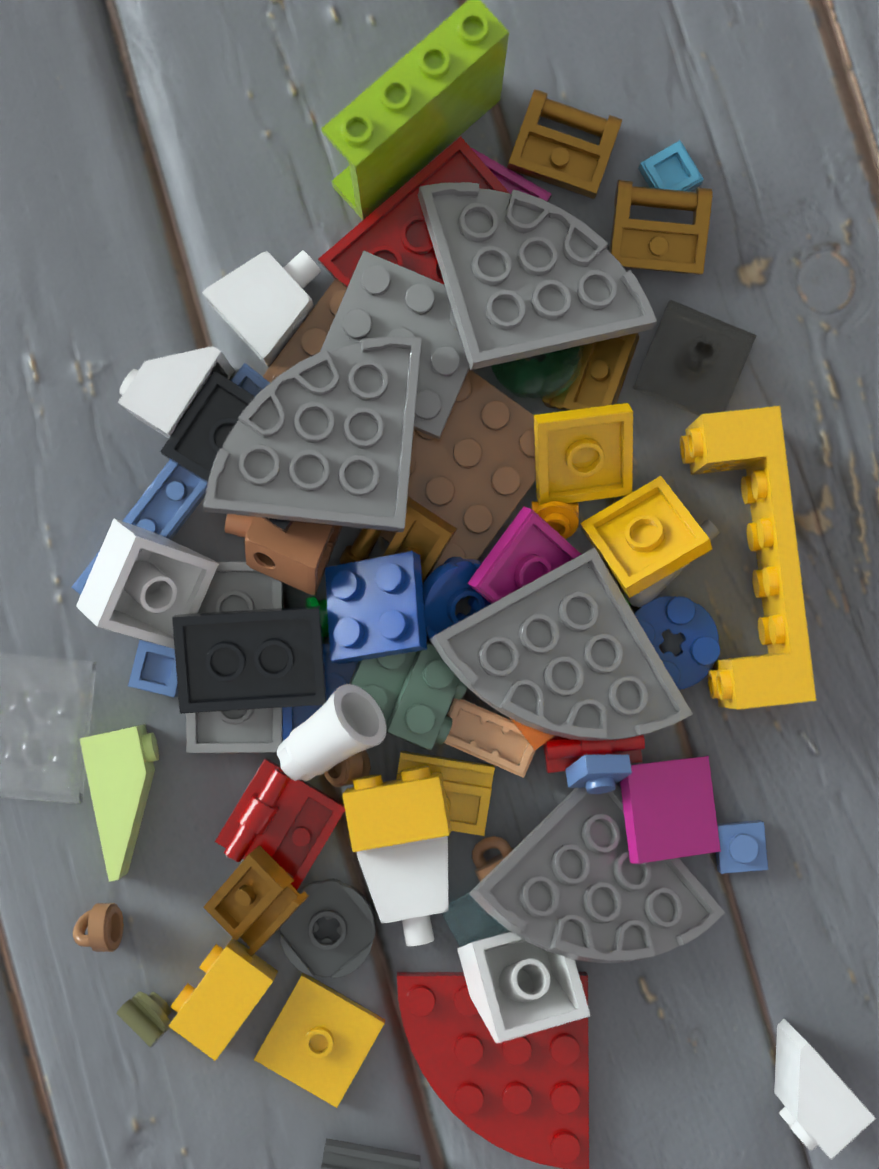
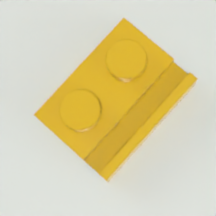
(465, 786)

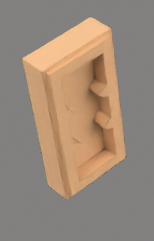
(488, 737)

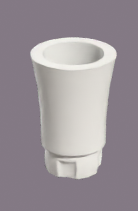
(336, 731)

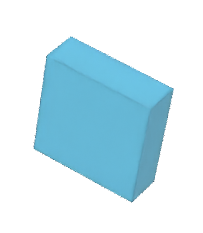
(671, 169)

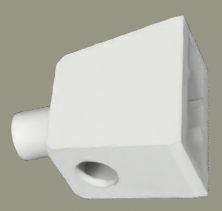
(265, 301)
(408, 884)

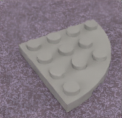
(526, 275)
(326, 440)
(566, 658)
(583, 898)

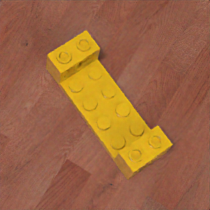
(756, 443)

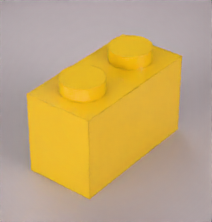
(396, 809)
(222, 999)

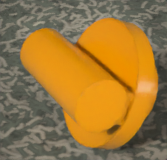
(559, 516)

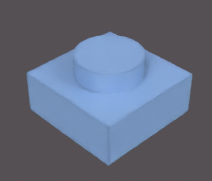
(154, 669)
(598, 772)
(742, 847)

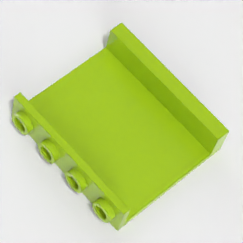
(419, 106)

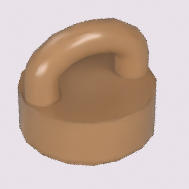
(349, 769)
(484, 867)
(104, 928)

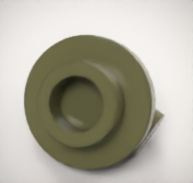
(146, 1016)

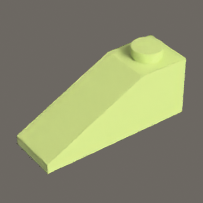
(119, 782)

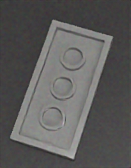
(237, 731)

